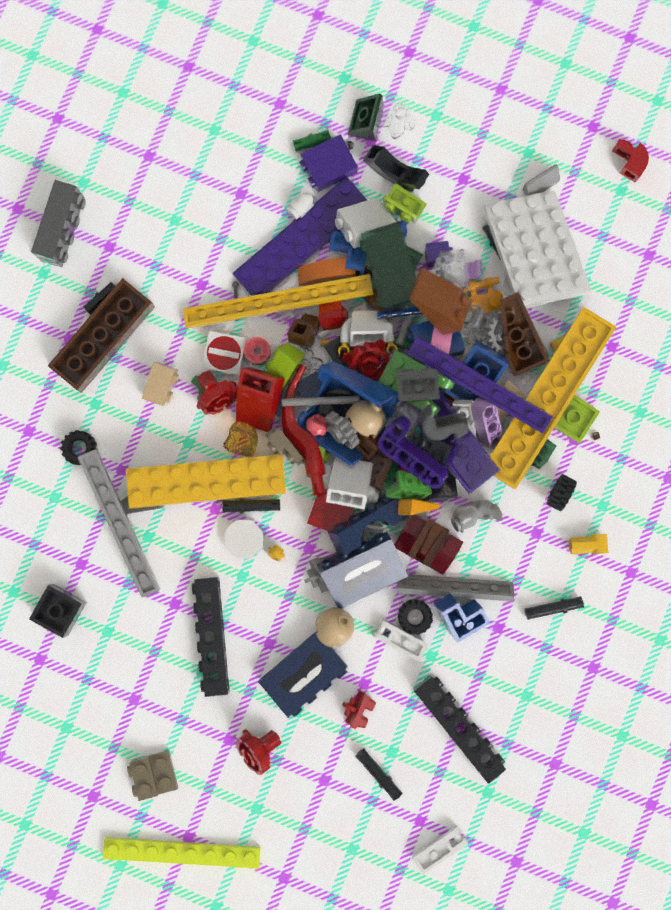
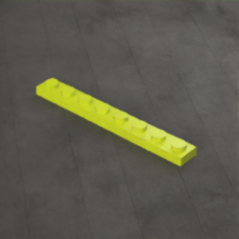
(181, 852)

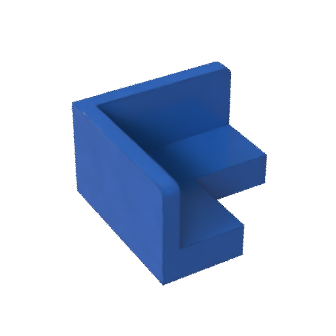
(355, 256)

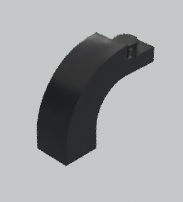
(393, 170)

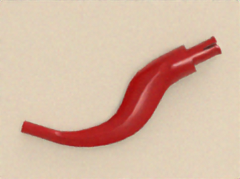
(303, 440)

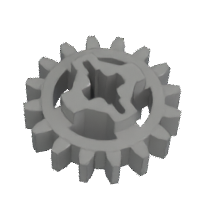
(494, 333)
(341, 430)

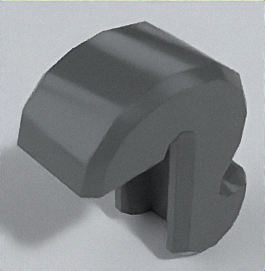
(444, 426)

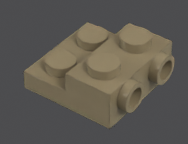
(279, 443)
(152, 775)

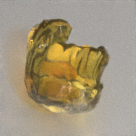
(241, 439)

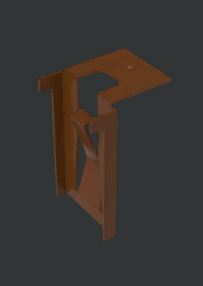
(432, 535)

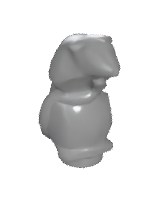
(468, 514)

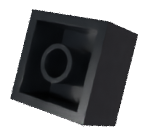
(57, 610)

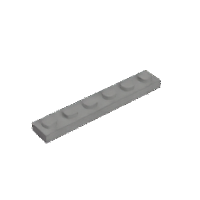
(456, 587)

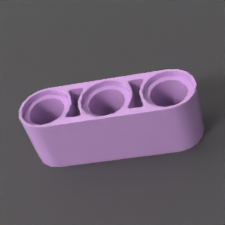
(486, 422)

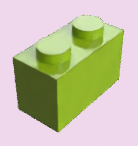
(285, 362)

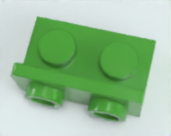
(408, 487)

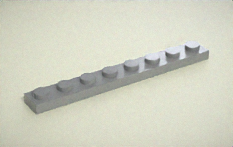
(118, 523)

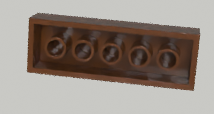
(101, 335)

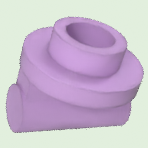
(474, 270)

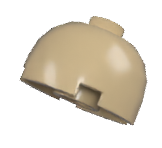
(366, 418)
(334, 627)

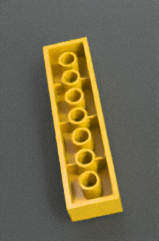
(205, 481)

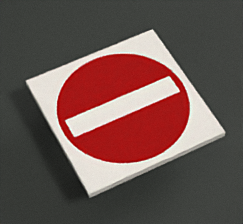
(223, 353)

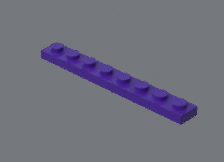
(480, 384)

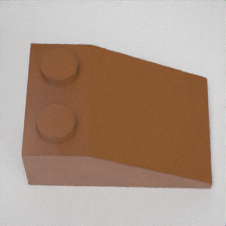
(440, 301)

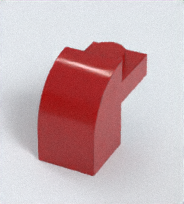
(636, 159)

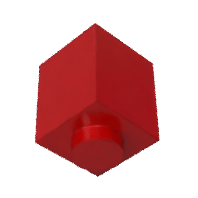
(332, 315)

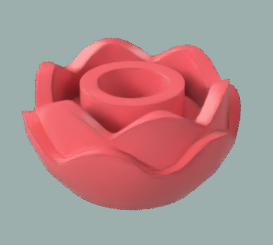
(316, 425)

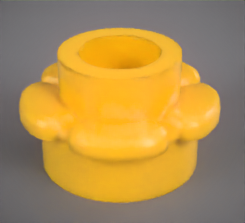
(276, 553)

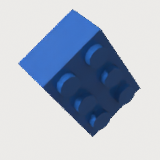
(485, 362)

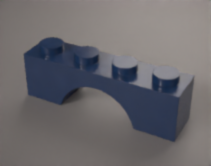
(347, 535)

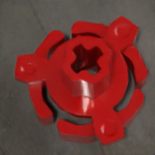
(367, 359)
(215, 393)
(257, 750)

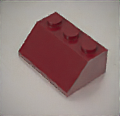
(444, 556)

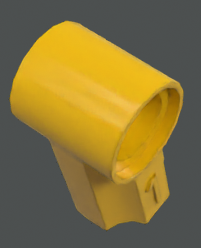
(591, 544)

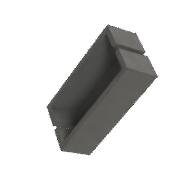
(58, 224)

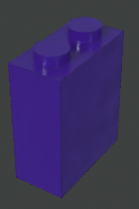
(328, 163)

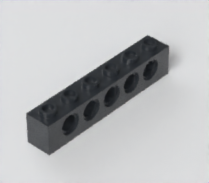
(207, 685)
(488, 770)

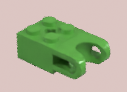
(402, 361)

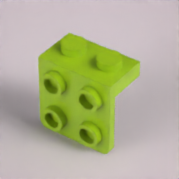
(404, 203)

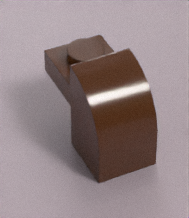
(304, 330)

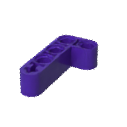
(410, 462)

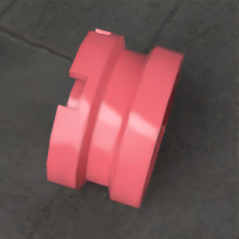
(251, 345)

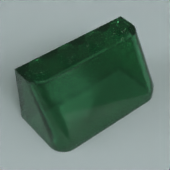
(390, 265)

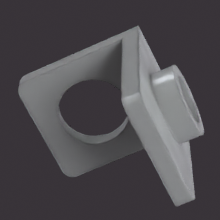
(373, 527)

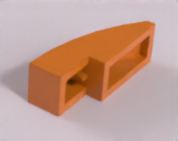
(324, 271)

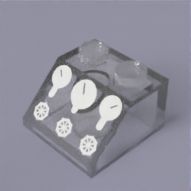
(452, 267)

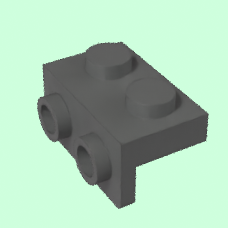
(418, 384)

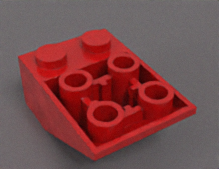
(258, 398)

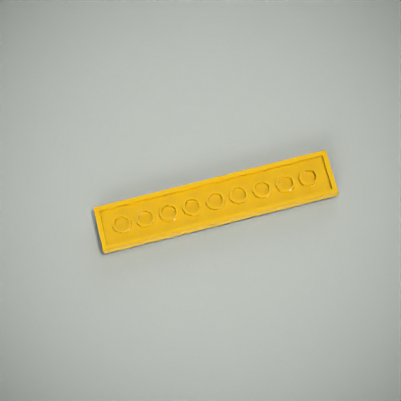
(552, 394)

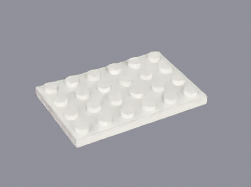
(537, 248)

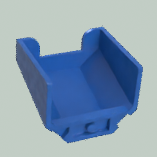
(338, 376)

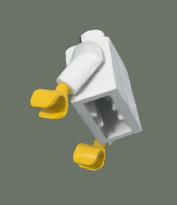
(366, 328)

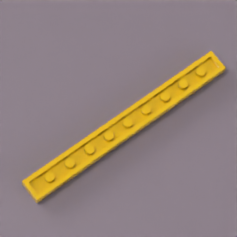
(278, 301)

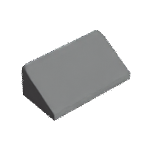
(542, 181)

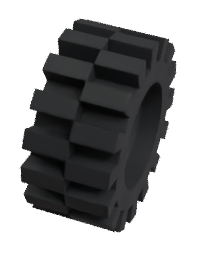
(71, 439)
(561, 492)
(423, 625)

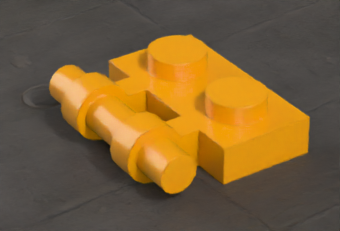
(489, 301)

